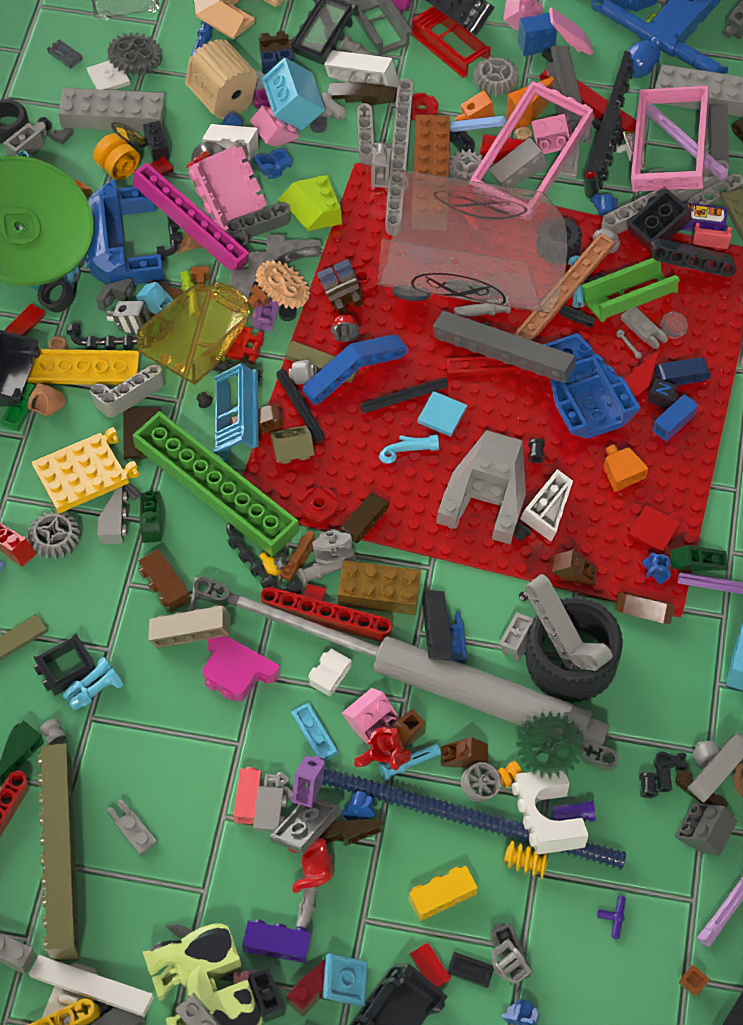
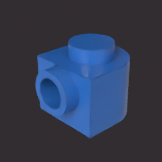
(232, 119)

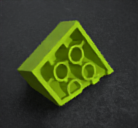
(313, 203)

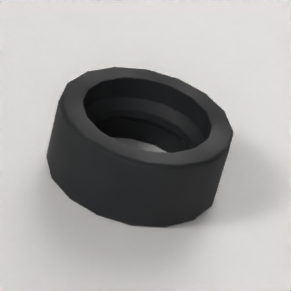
(64, 300)

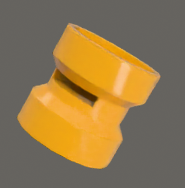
(508, 774)

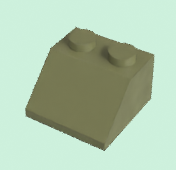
(292, 444)

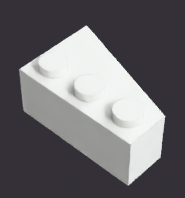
(239, 136)
(548, 505)

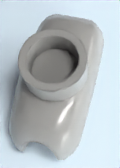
(332, 108)

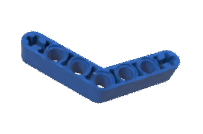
(349, 361)

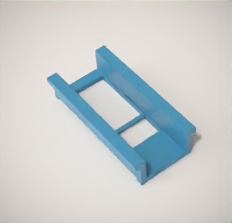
(247, 426)

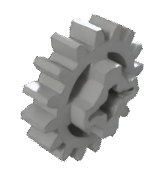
(464, 164)

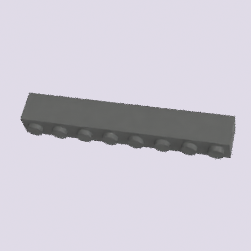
(504, 346)

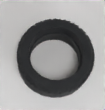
(12, 108)

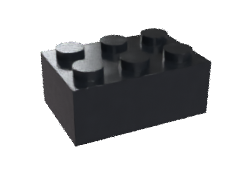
(659, 219)

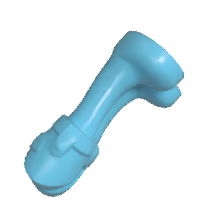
(81, 696)

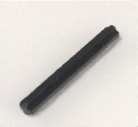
(404, 395)
(300, 406)

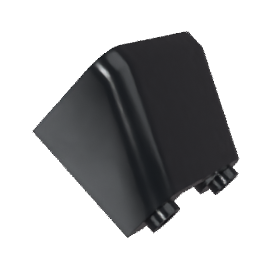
(16, 362)
(401, 999)

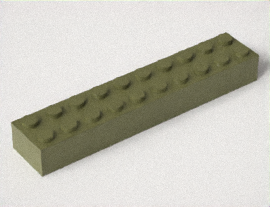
(58, 854)

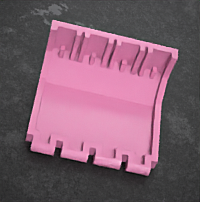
(226, 186)

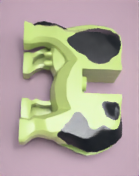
(196, 964)

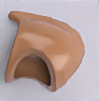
(48, 400)

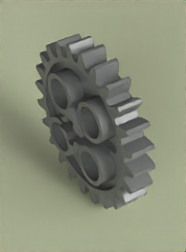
(134, 53)

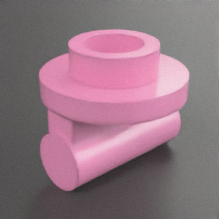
(240, 977)

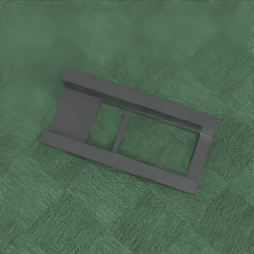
(393, 17)
(564, 81)

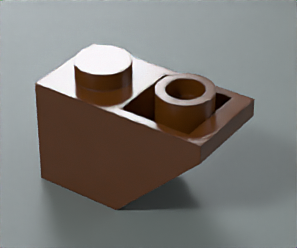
(574, 568)
(410, 727)
(464, 753)

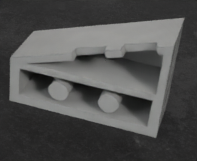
(519, 164)

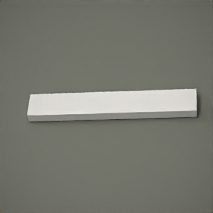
(91, 985)

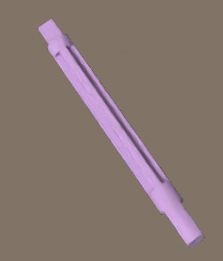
(684, 140)
(721, 917)

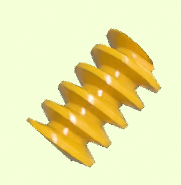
(525, 859)

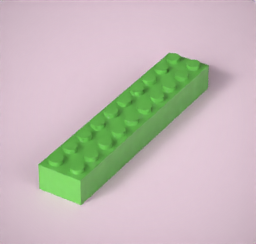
(216, 484)

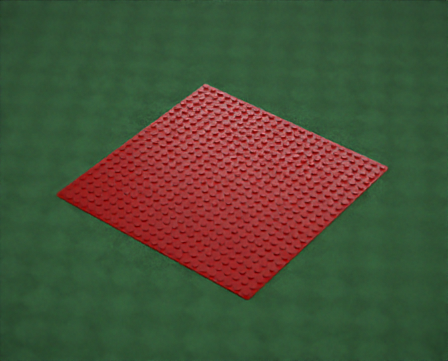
(512, 405)

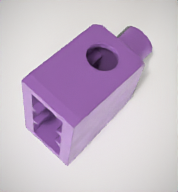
(310, 771)

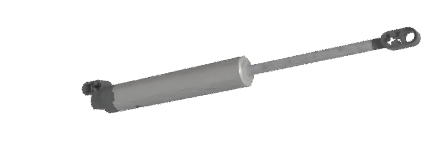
(441, 677)

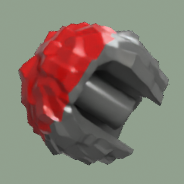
(345, 328)

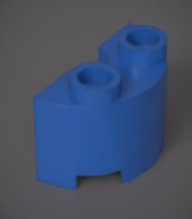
(274, 163)

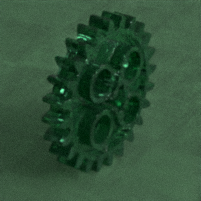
(545, 727)

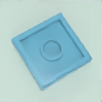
(442, 414)
(345, 980)

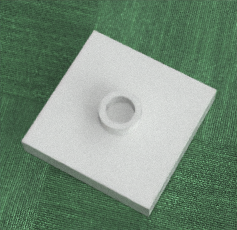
(106, 77)

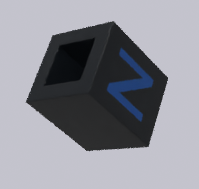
(663, 394)

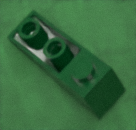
(150, 517)

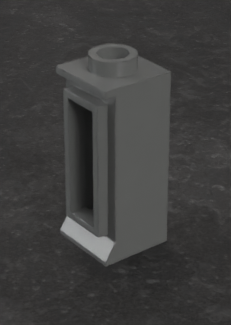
(503, 932)

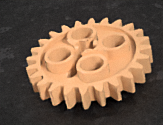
(282, 284)

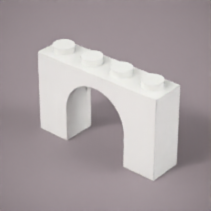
(544, 833)

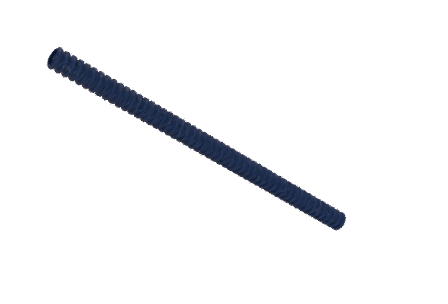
(459, 814)

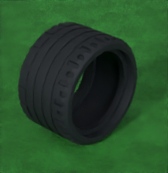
(569, 684)

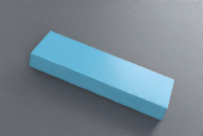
(314, 732)

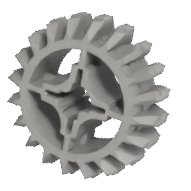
(496, 70)
(60, 542)

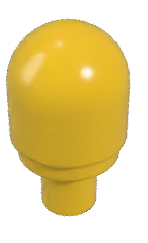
(268, 563)

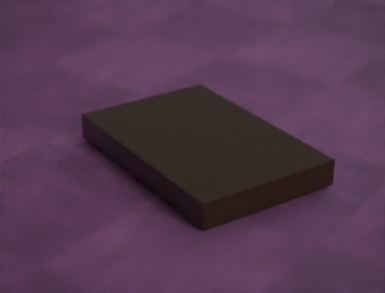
(132, 421)

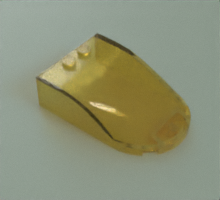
(195, 330)

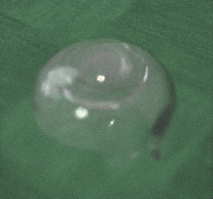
(674, 325)

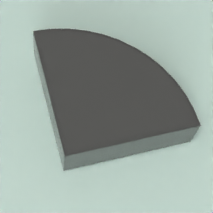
(61, 136)

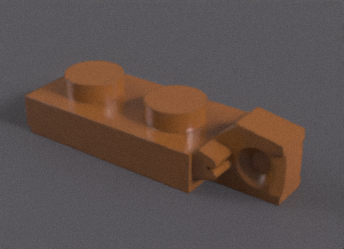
(298, 557)

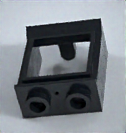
(63, 683)

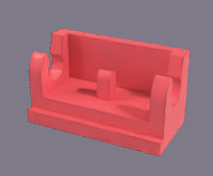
(711, 238)

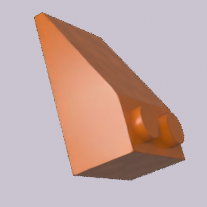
(535, 107)

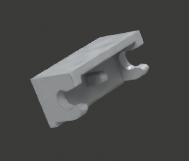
(516, 636)

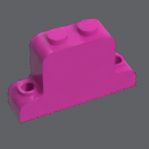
(236, 668)

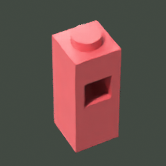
(246, 795)

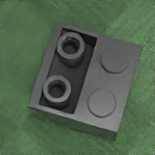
(707, 828)

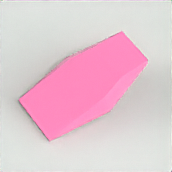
(571, 32)

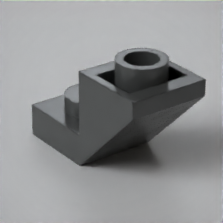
(118, 290)

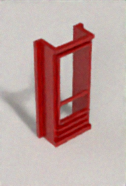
(421, 31)

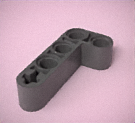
(718, 132)
(258, 223)

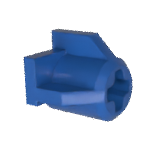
(604, 203)
(657, 567)
(359, 807)
(522, 1013)

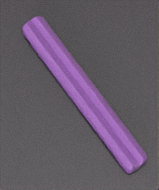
(710, 582)

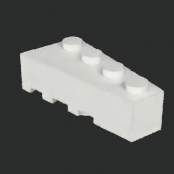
(361, 68)

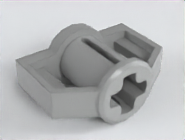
(517, 959)

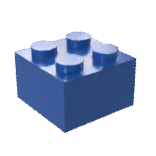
(536, 34)

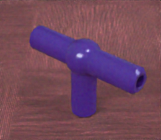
(617, 916)

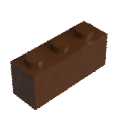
(163, 581)

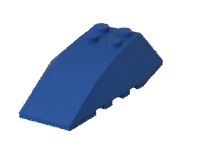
(594, 395)

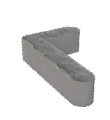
(561, 630)

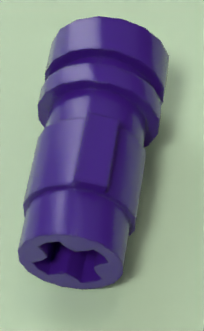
(573, 811)

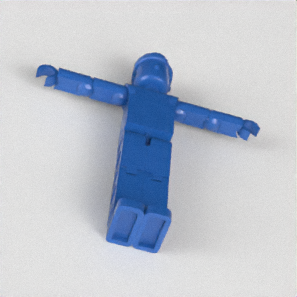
(665, 33)

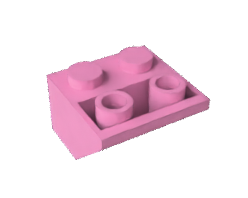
(520, 9)
(272, 129)
(552, 133)
(370, 713)

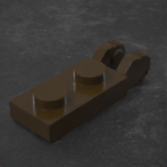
(685, 778)

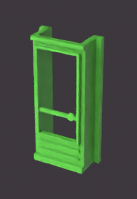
(598, 290)

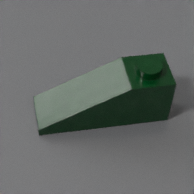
(698, 559)
(20, 746)

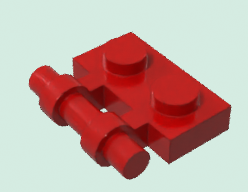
(239, 347)

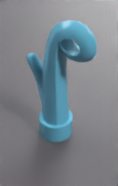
(409, 444)

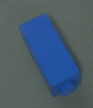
(675, 418)

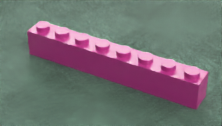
(190, 218)

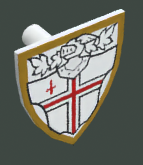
(629, 147)

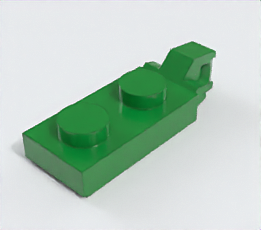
(16, 415)

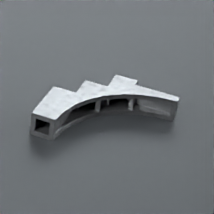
(277, 250)

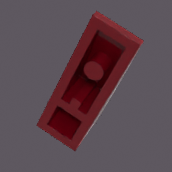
(308, 990)

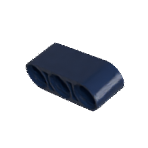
(684, 371)

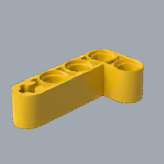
(80, 1006)

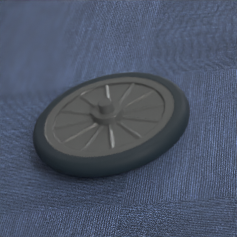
(410, 295)

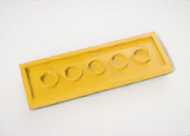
(84, 367)

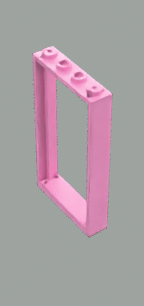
(555, 97)
(670, 180)

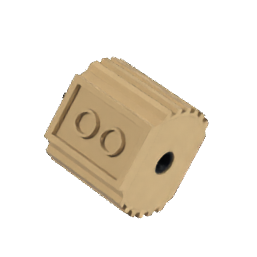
(221, 78)

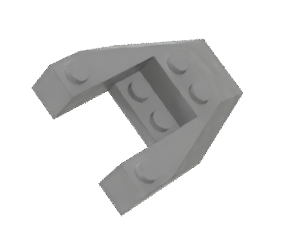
(492, 474)

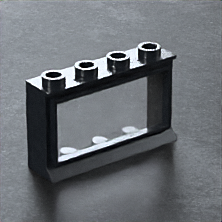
(323, 28)

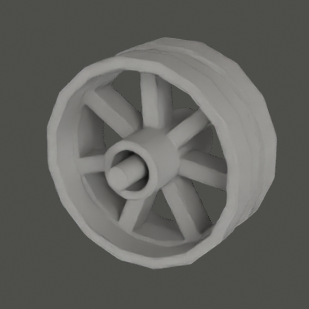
(480, 782)

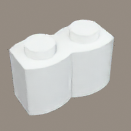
(330, 672)

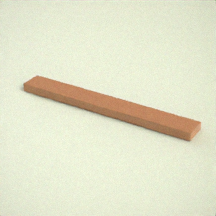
(571, 282)

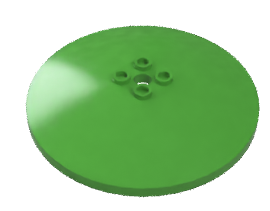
(53, 218)

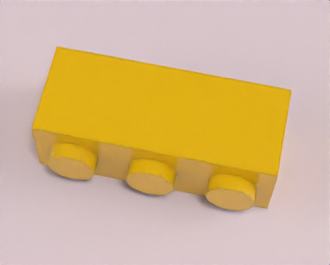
(442, 892)

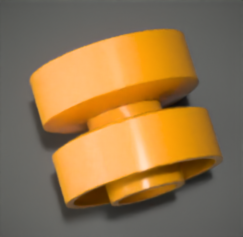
(116, 157)

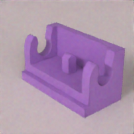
(265, 317)

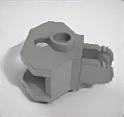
(332, 547)

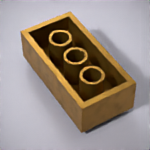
(379, 587)

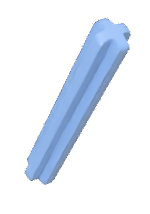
(480, 123)

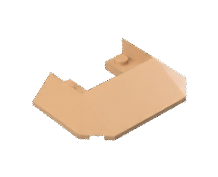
(225, 16)

